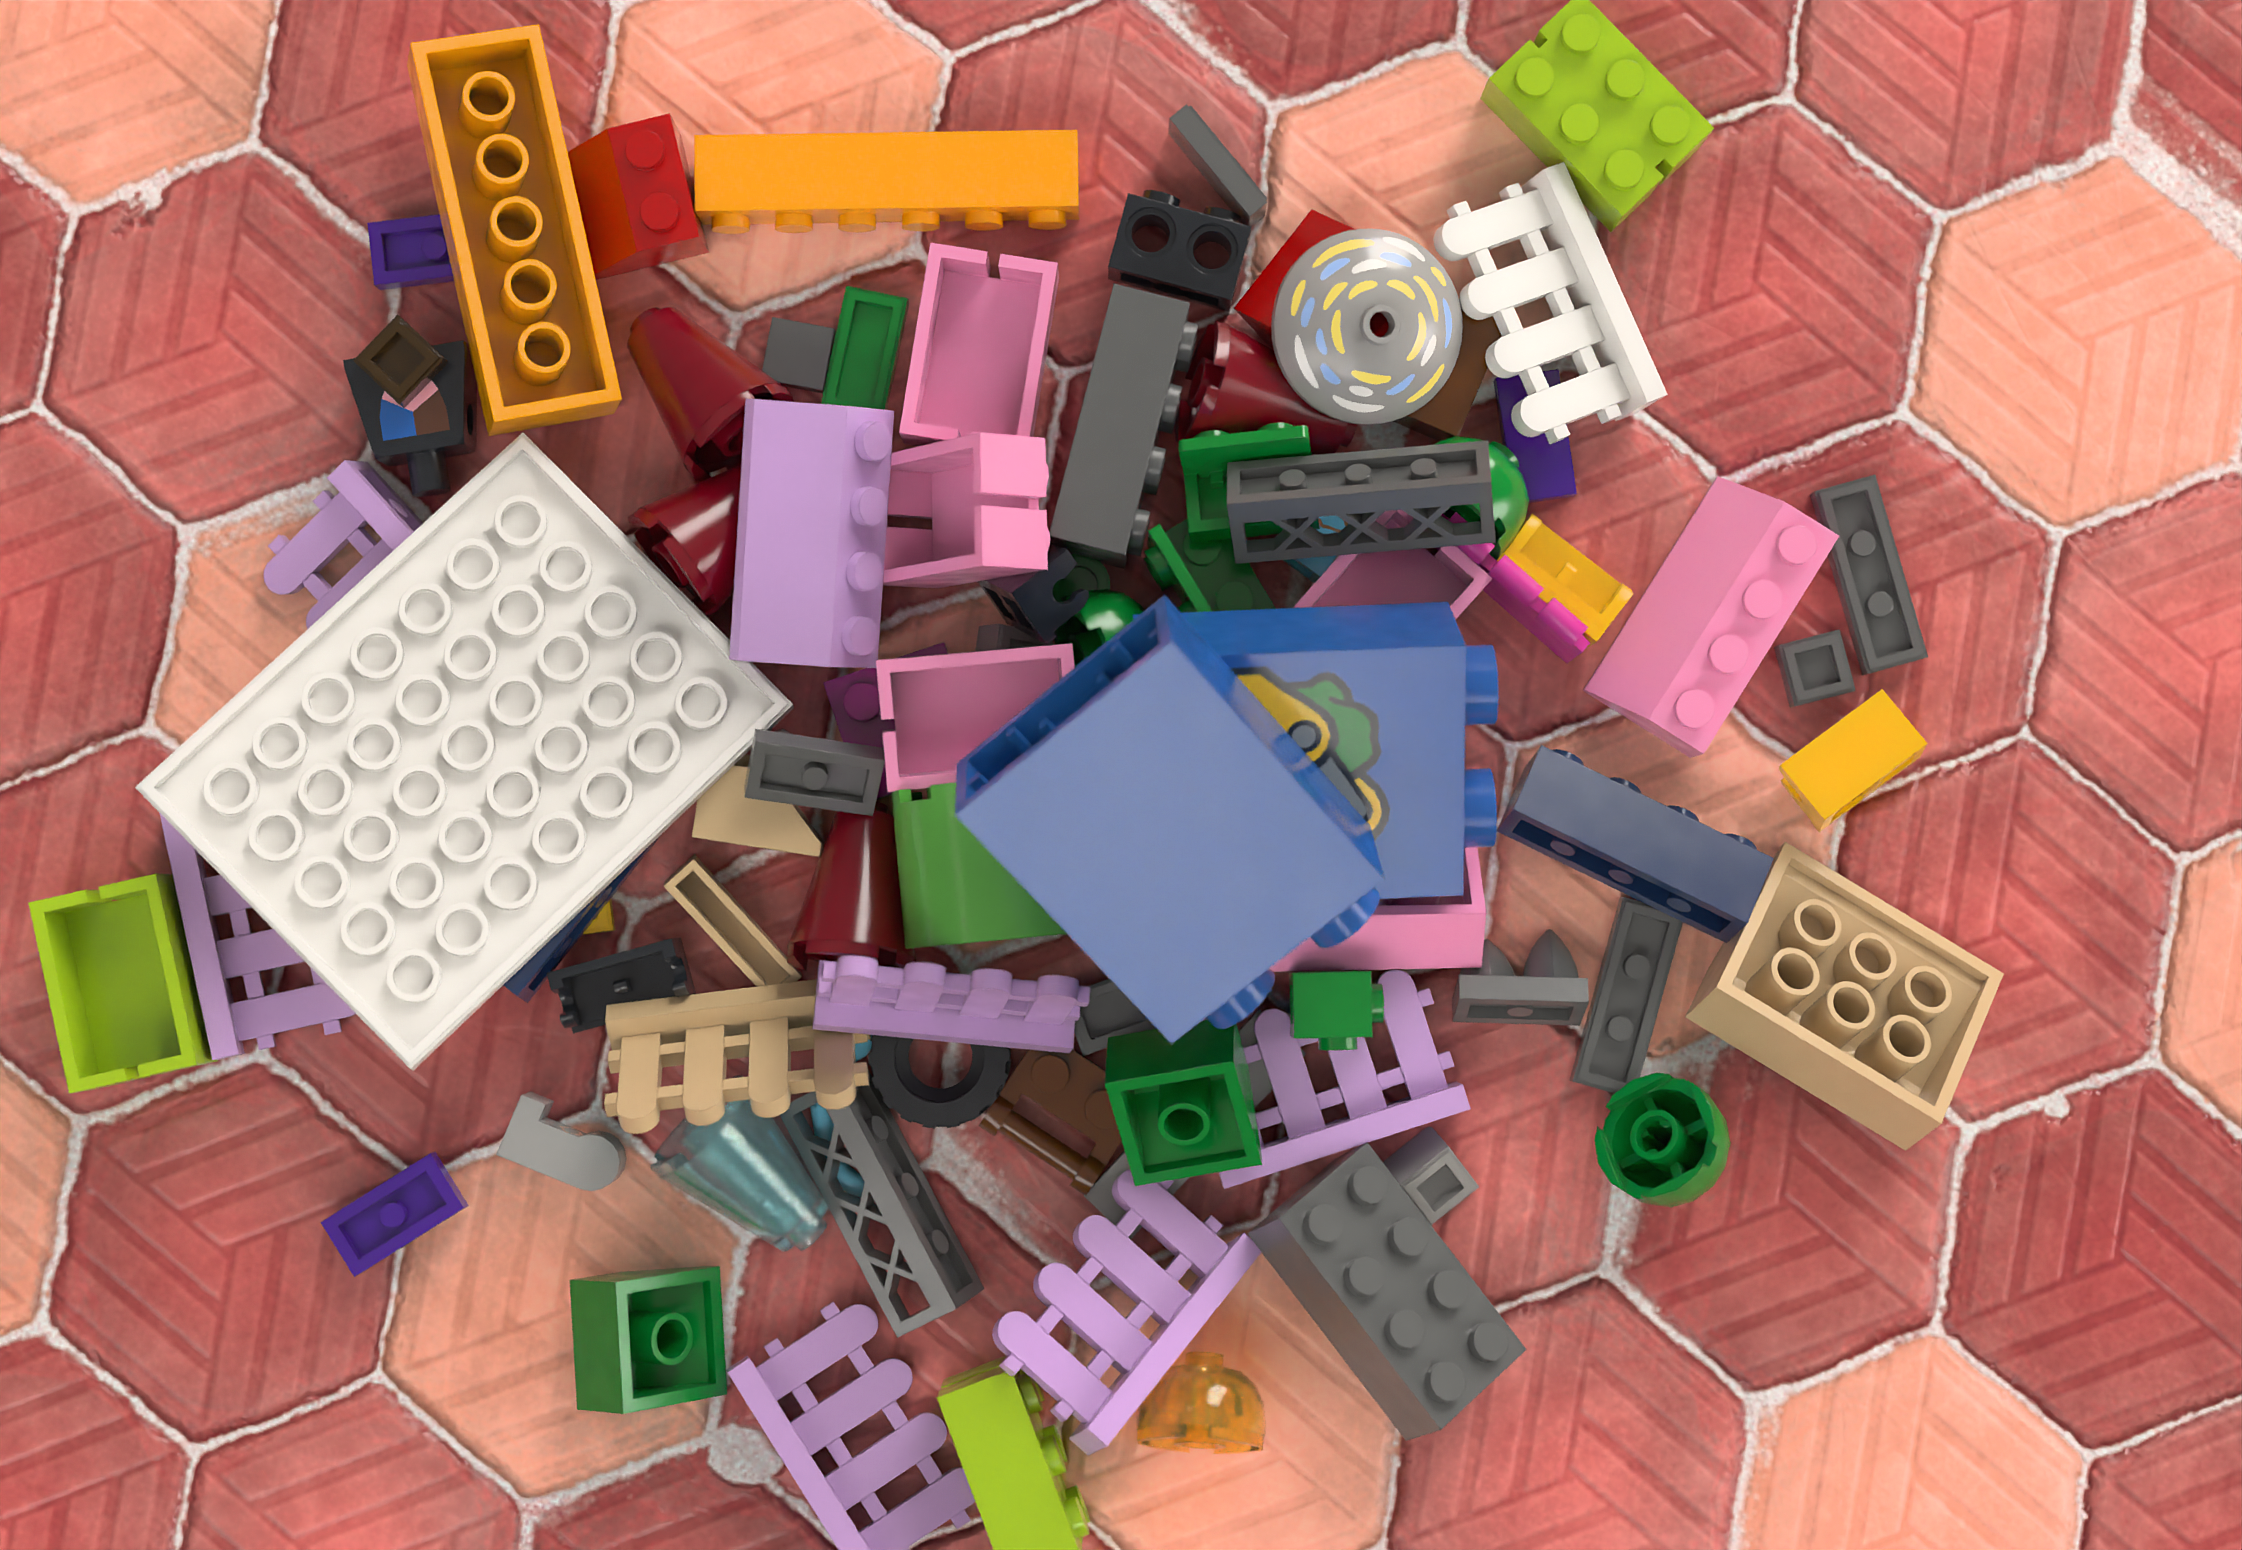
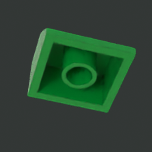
(1182, 1103)
(648, 1338)

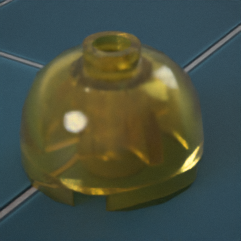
(1203, 1409)

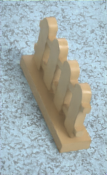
(721, 1026)

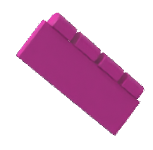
(1519, 597)

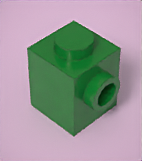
(1334, 1007)

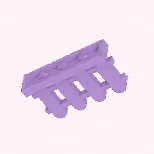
(361, 501)
(244, 956)
(947, 1006)
(1357, 1087)
(1110, 1334)
(838, 1413)

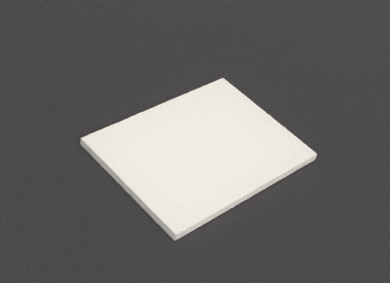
(465, 750)

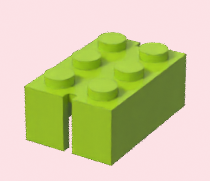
(1598, 108)
(120, 982)
(1012, 1460)

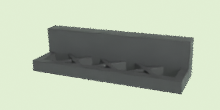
(1359, 490)
(902, 1203)

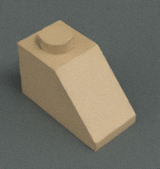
(731, 818)

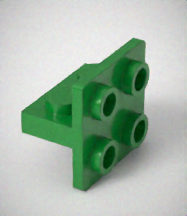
(1205, 474)

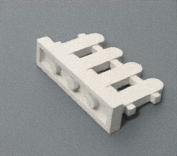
(1581, 291)

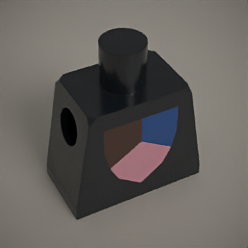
(430, 428)

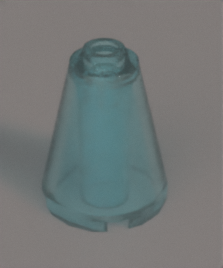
(745, 1174)

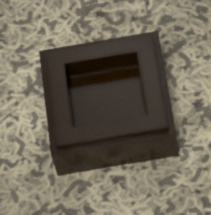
(400, 361)

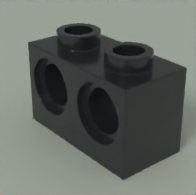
(1174, 267)

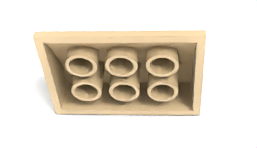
(1848, 999)

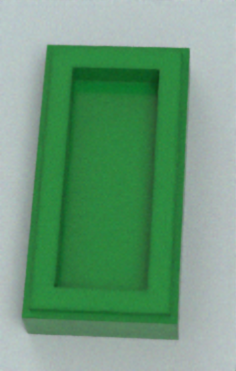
(865, 349)

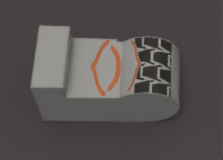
(559, 1150)

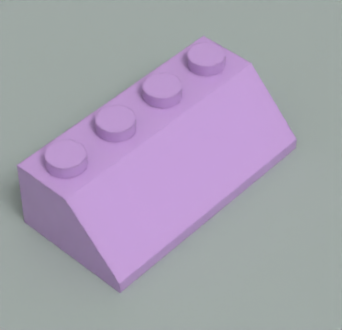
(811, 534)

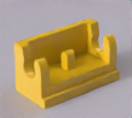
(1568, 577)
(1851, 760)

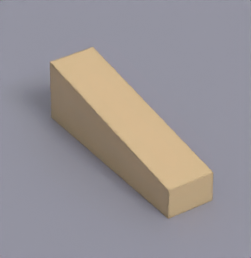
(729, 924)

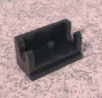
(1028, 598)
(624, 977)

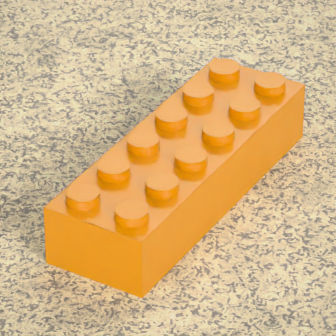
(513, 229)

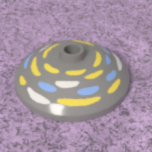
(1326, 335)

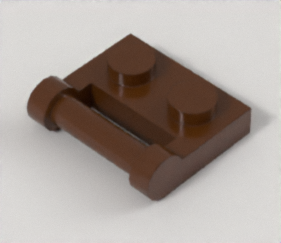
(1074, 1092)

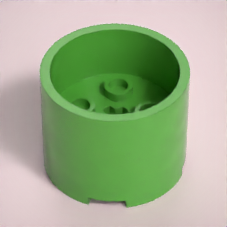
(952, 882)

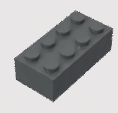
(1120, 425)
(1387, 1292)

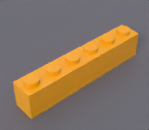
(887, 179)

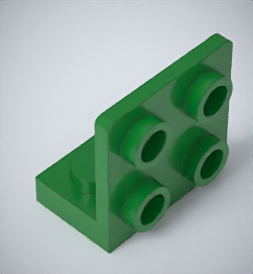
(1202, 572)

